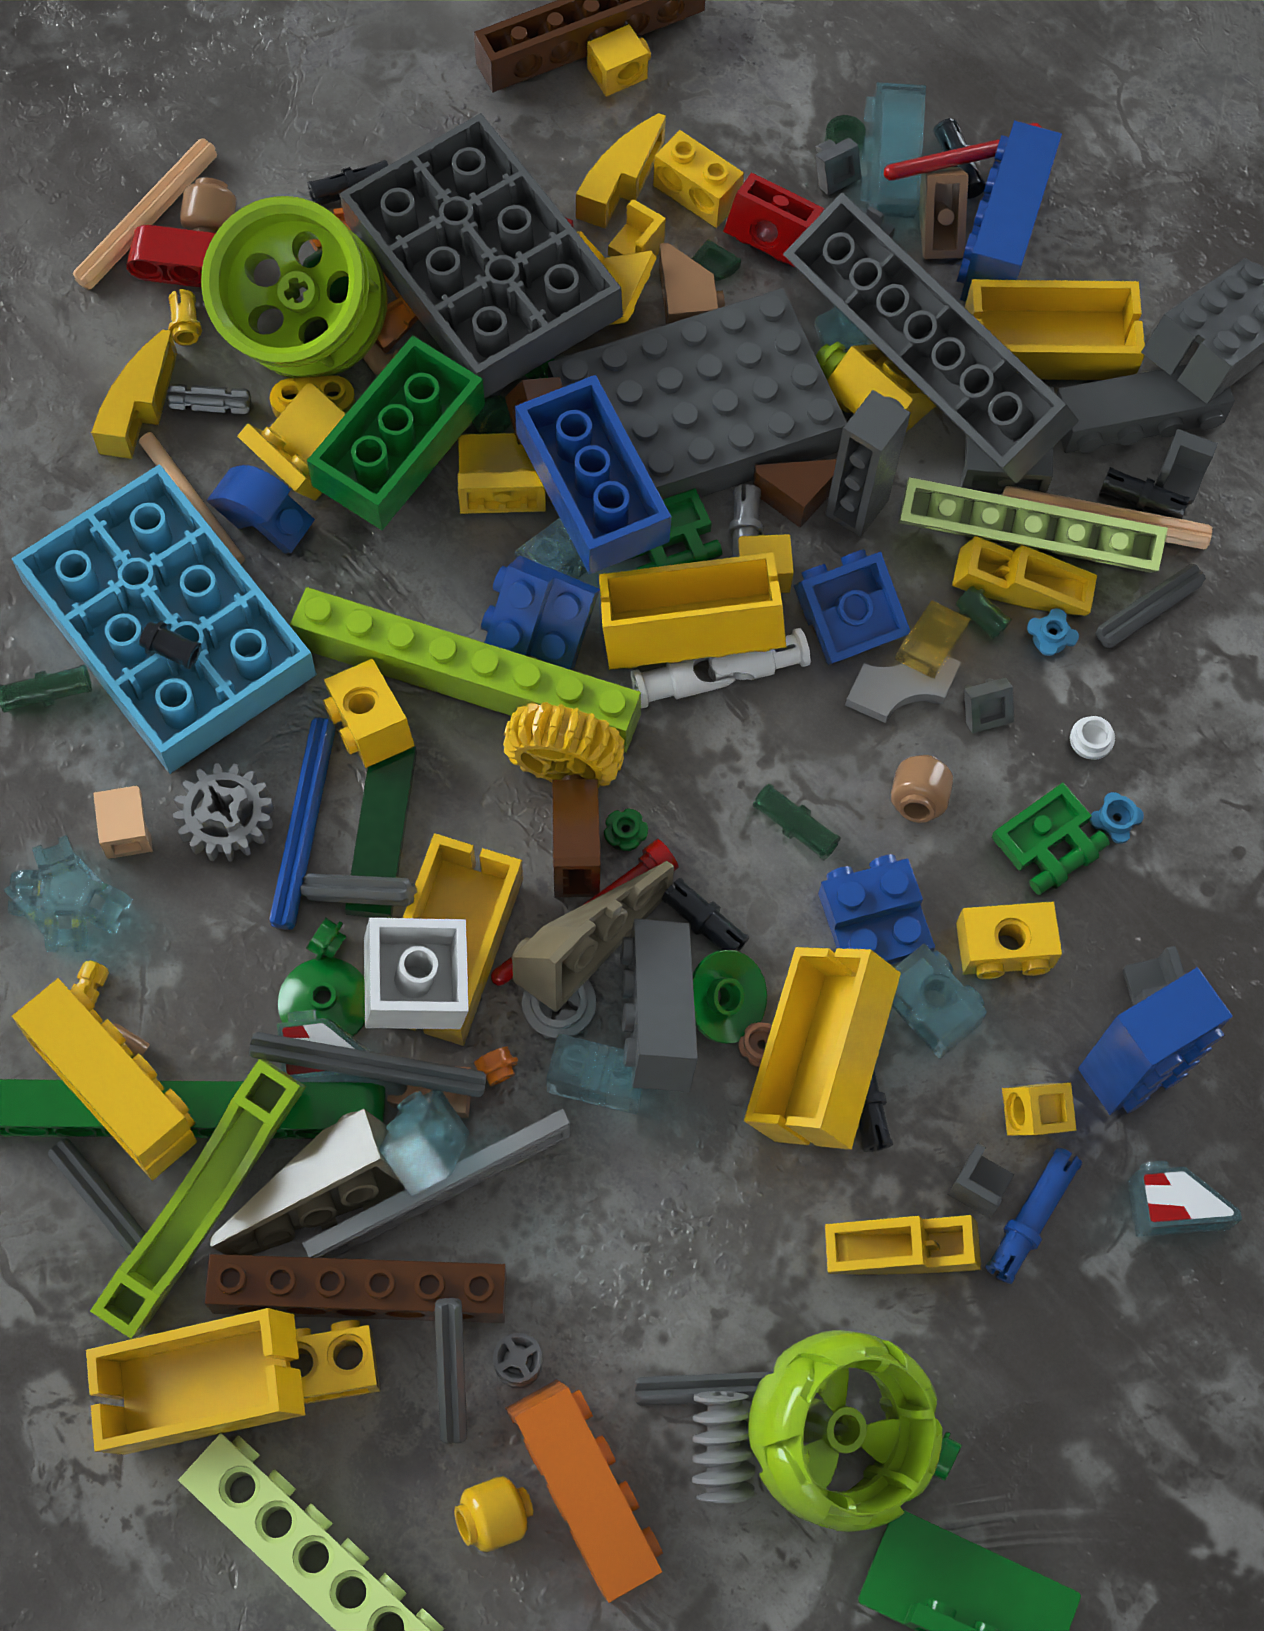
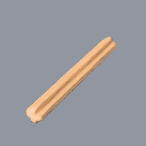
(145, 213)
(1179, 530)

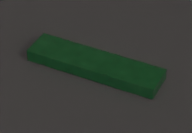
(382, 825)

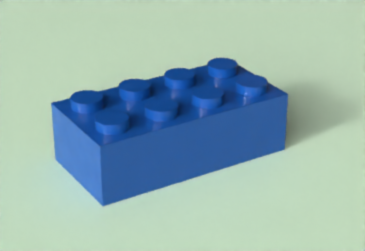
(1010, 210)
(592, 474)
(1155, 1043)

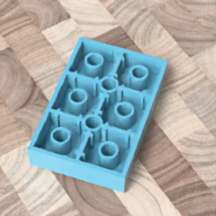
(158, 560)

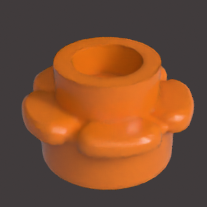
(497, 1065)

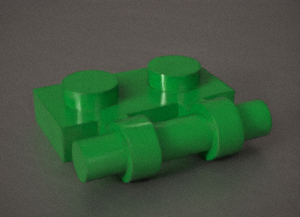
(687, 524)
(1041, 828)

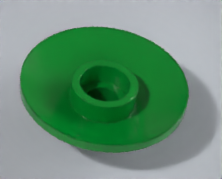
(331, 975)
(741, 991)

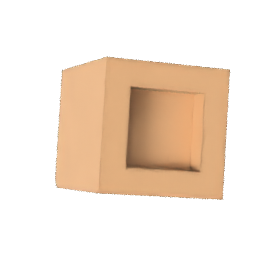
(121, 822)

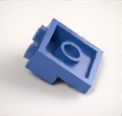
(852, 605)
(539, 612)
(876, 909)

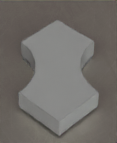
(885, 689)

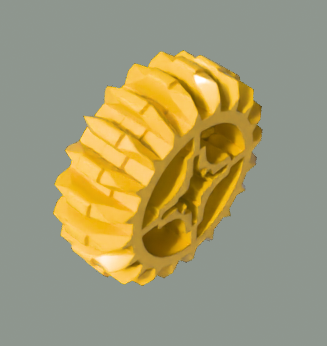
(563, 742)

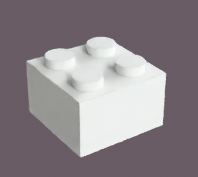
(415, 973)

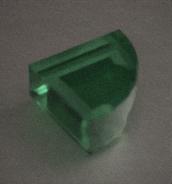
(717, 260)

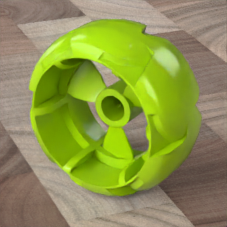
(787, 1415)

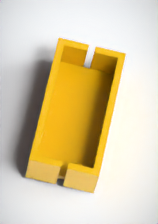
(1064, 325)
(692, 611)
(454, 890)
(823, 1047)
(105, 1078)
(195, 1382)

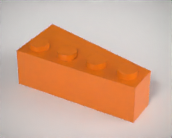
(585, 1488)

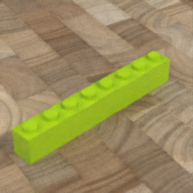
(455, 662)

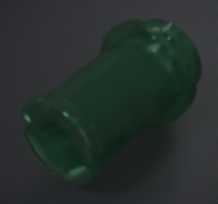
(983, 612)

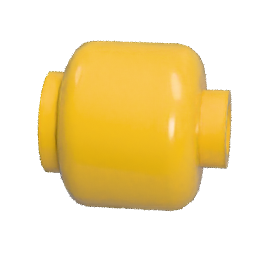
(493, 1514)

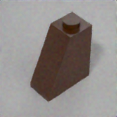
(576, 837)

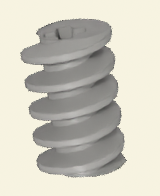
(725, 1447)

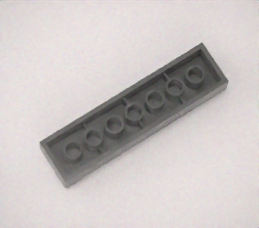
(931, 338)

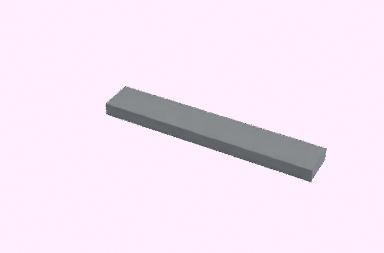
(465, 1175)

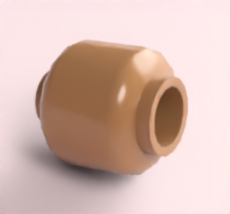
(206, 205)
(921, 788)

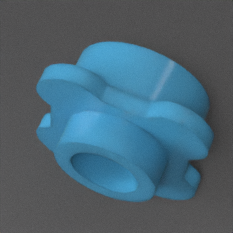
(1046, 642)
(1117, 805)

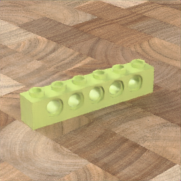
(1033, 525)
(211, 1482)

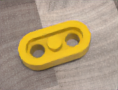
(326, 384)

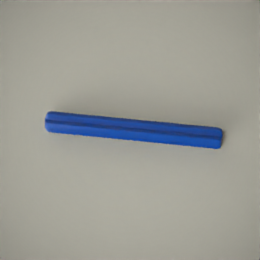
(302, 824)

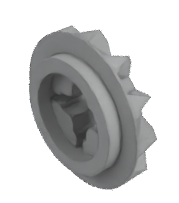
(567, 1022)

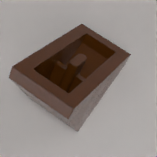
(795, 487)

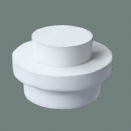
(1092, 737)

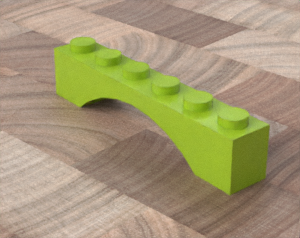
(200, 1200)

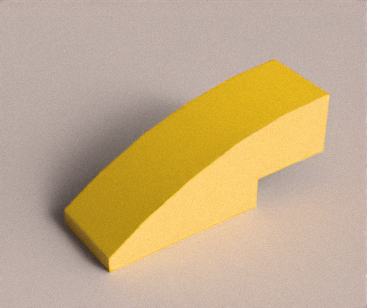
(620, 172)
(135, 397)
(1024, 577)
(903, 1246)

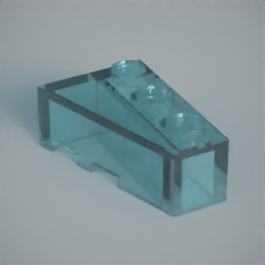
(893, 136)

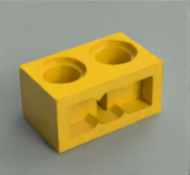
(697, 178)
(326, 1379)

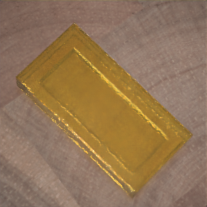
(932, 639)

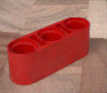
(168, 255)

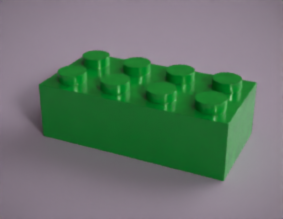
(396, 432)

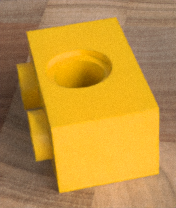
(368, 713)
(1029, 924)

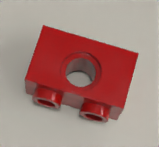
(769, 216)

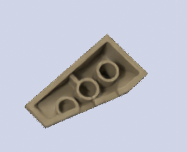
(579, 942)
(324, 1180)

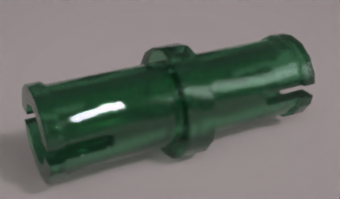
(45, 688)
(796, 821)

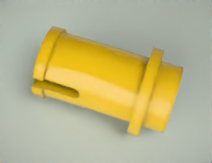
(184, 324)

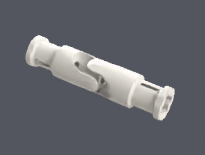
(680, 680)

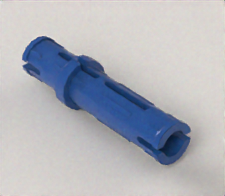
(1025, 1230)

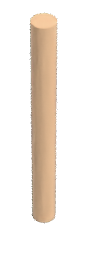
(160, 456)

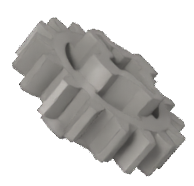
(210, 822)

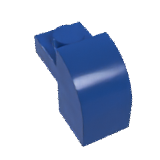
(261, 500)

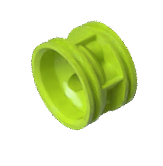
(276, 231)

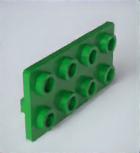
(951, 1584)

